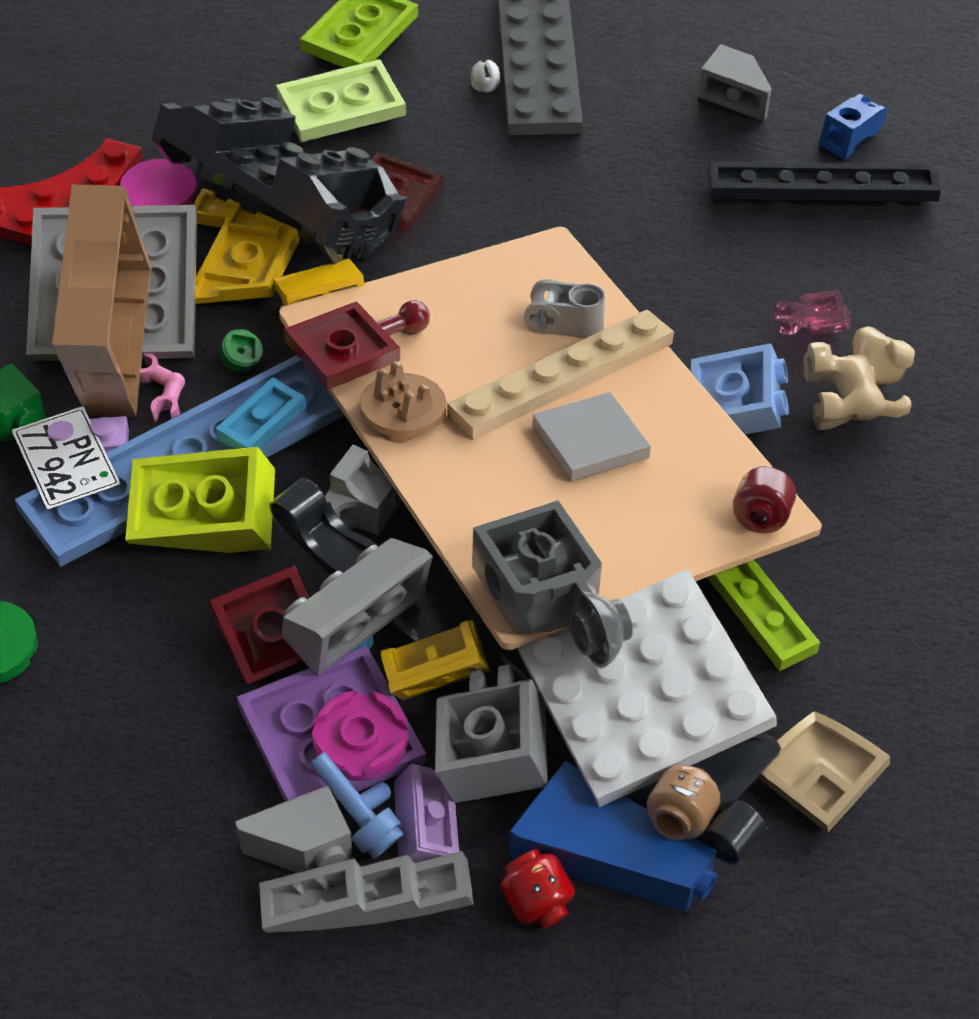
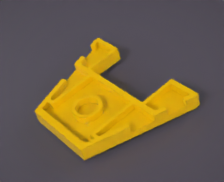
(245, 253)

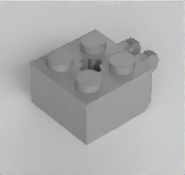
(491, 738)

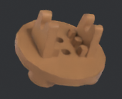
(402, 404)

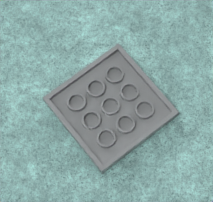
(171, 245)

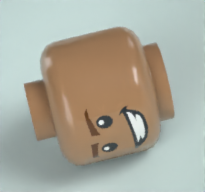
(683, 802)

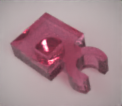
(817, 311)

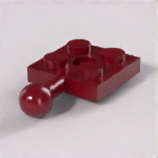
(364, 340)

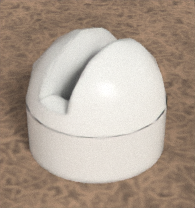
(483, 83)

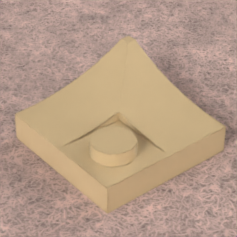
(824, 768)

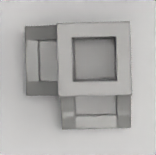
(361, 492)

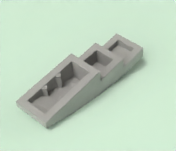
(365, 895)

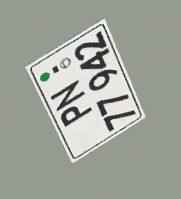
(66, 467)

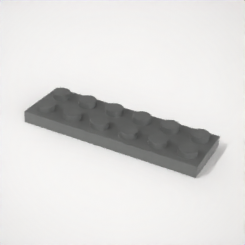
(539, 67)

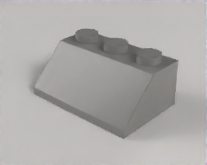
(356, 603)

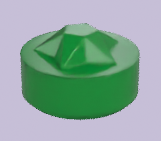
(240, 351)

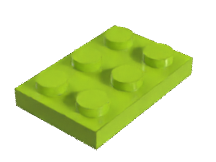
(358, 30)

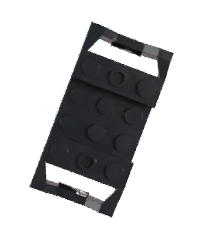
(250, 149)

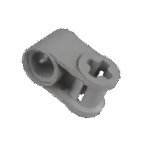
(569, 308)

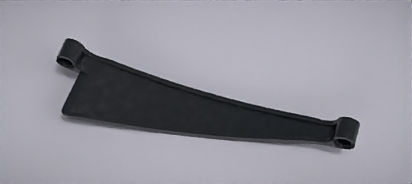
(321, 533)

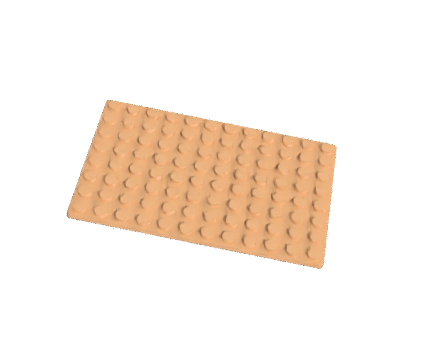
(636, 517)

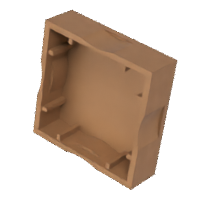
(102, 300)

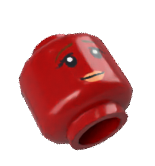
(537, 889)

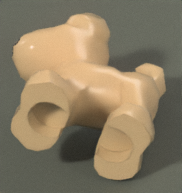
(873, 363)

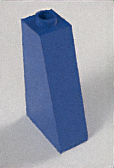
(612, 844)

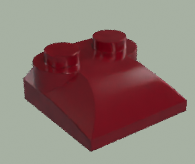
(253, 624)

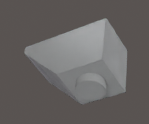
(735, 83)
(298, 833)

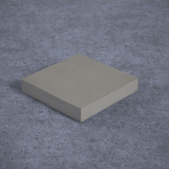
(591, 436)

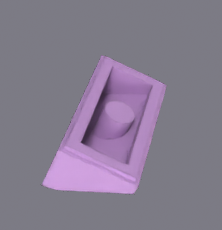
(425, 815)

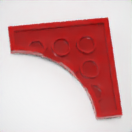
(103, 167)

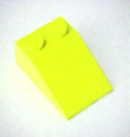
(202, 501)

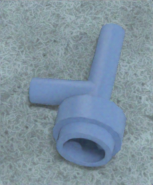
(377, 831)

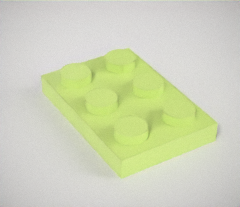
(341, 100)

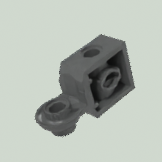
(549, 579)

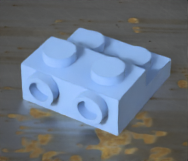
(746, 386)

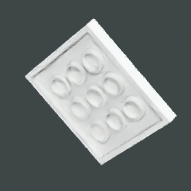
(663, 699)

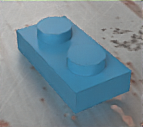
(261, 416)

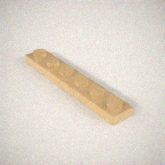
(559, 374)

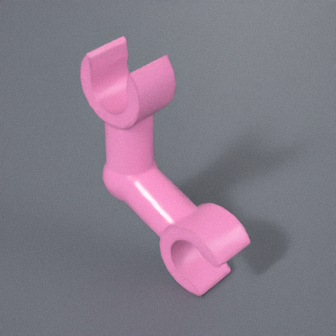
(171, 380)

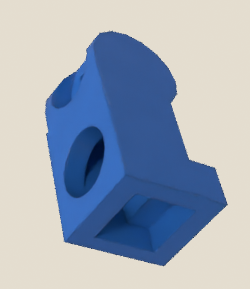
(851, 124)

